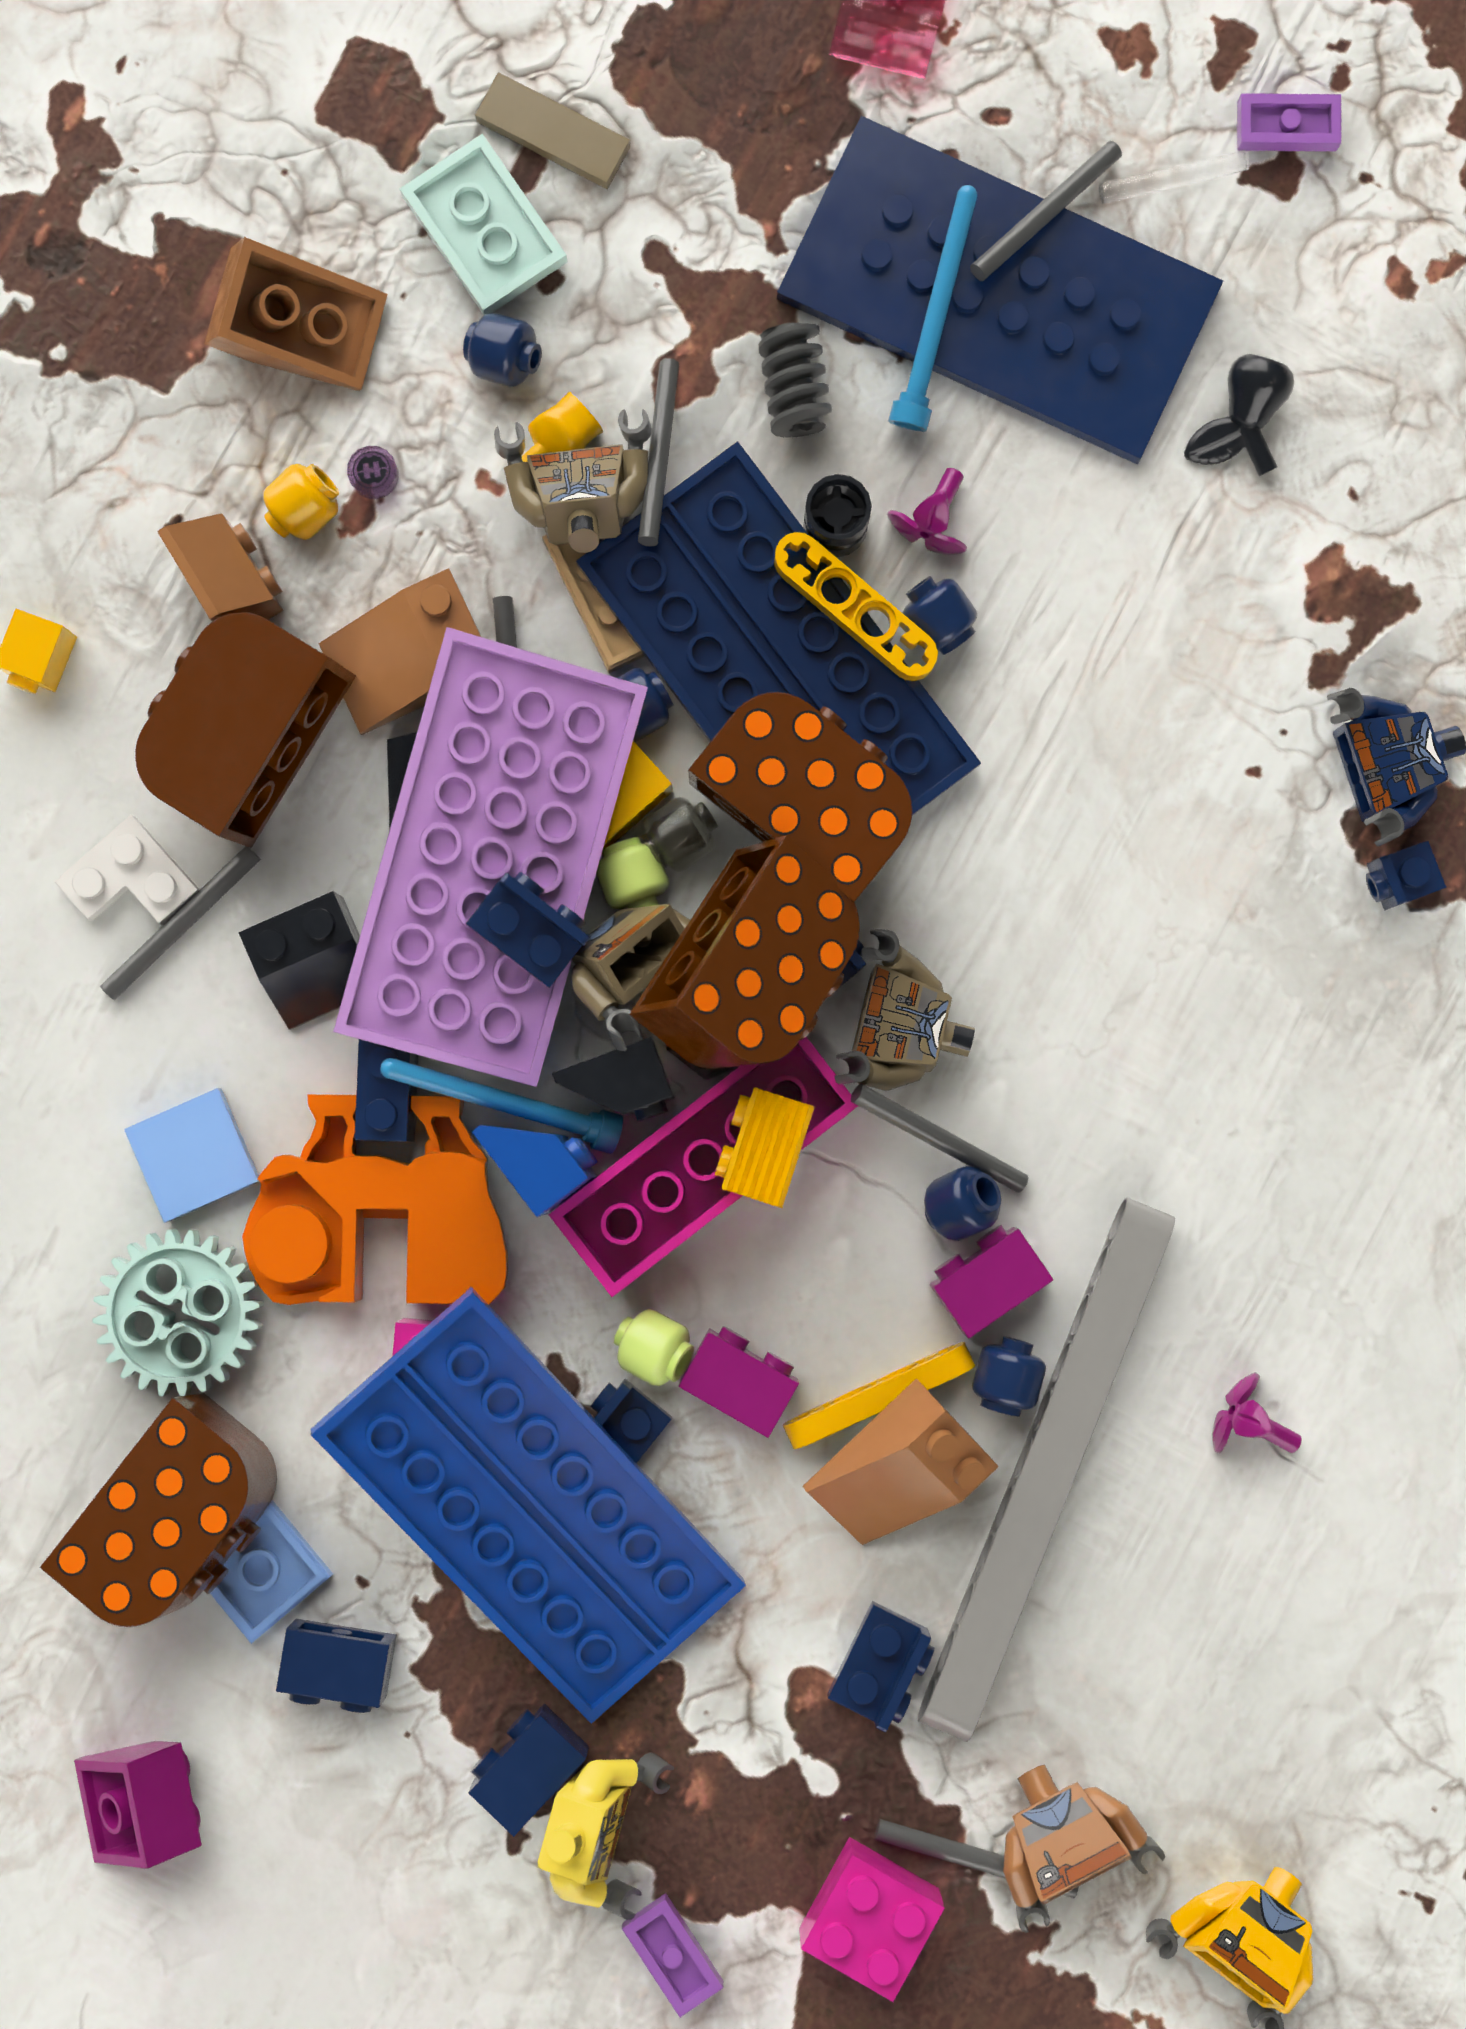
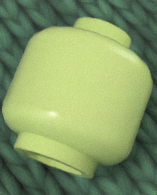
(631, 875)
(653, 1347)

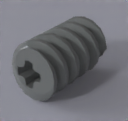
(791, 379)

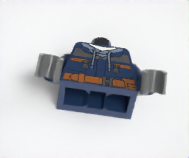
(1391, 759)

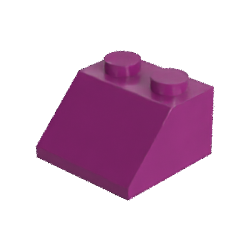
(139, 1804)

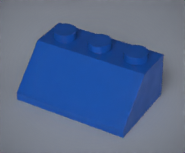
(539, 1165)

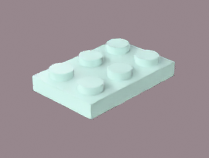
(483, 225)

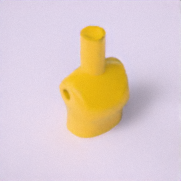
(563, 428)

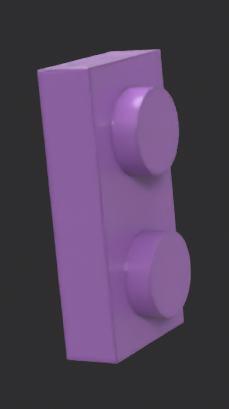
(1288, 122)
(672, 1955)

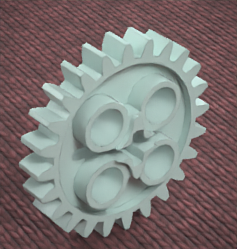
(161, 1354)

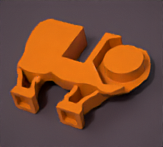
(311, 1211)

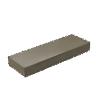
(552, 130)

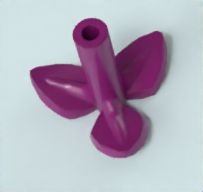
(932, 517)
(1250, 1420)

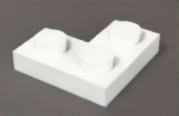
(123, 862)

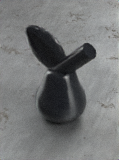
(1255, 393)

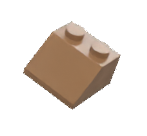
(220, 567)

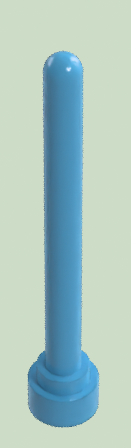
(912, 407)
(598, 1129)

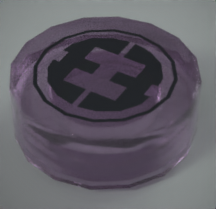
(373, 472)

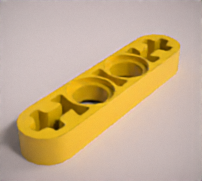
(861, 600)
(877, 1395)

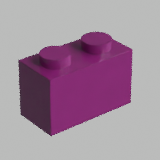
(989, 1280)
(739, 1380)

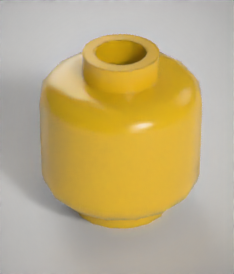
(300, 501)

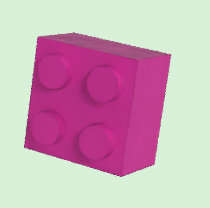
(871, 1919)

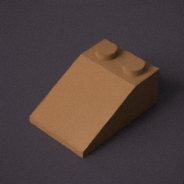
(295, 316)
(397, 649)
(900, 1468)

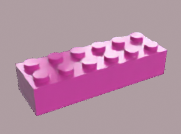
(669, 1180)

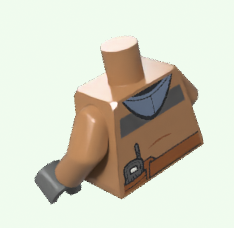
(1067, 1842)

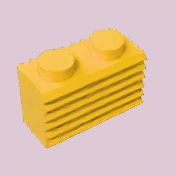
(765, 1147)

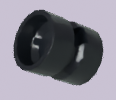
(838, 514)

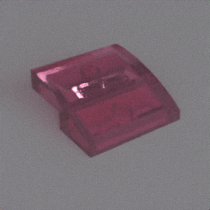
(888, 34)

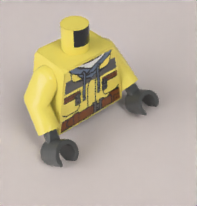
(587, 1828)

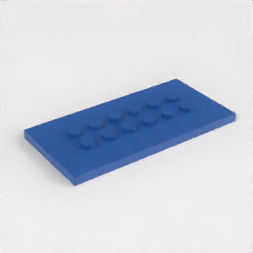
(528, 1505)

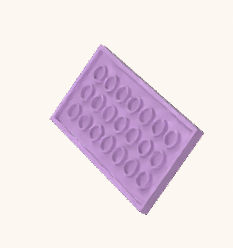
(502, 778)

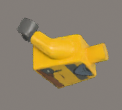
(1249, 1940)

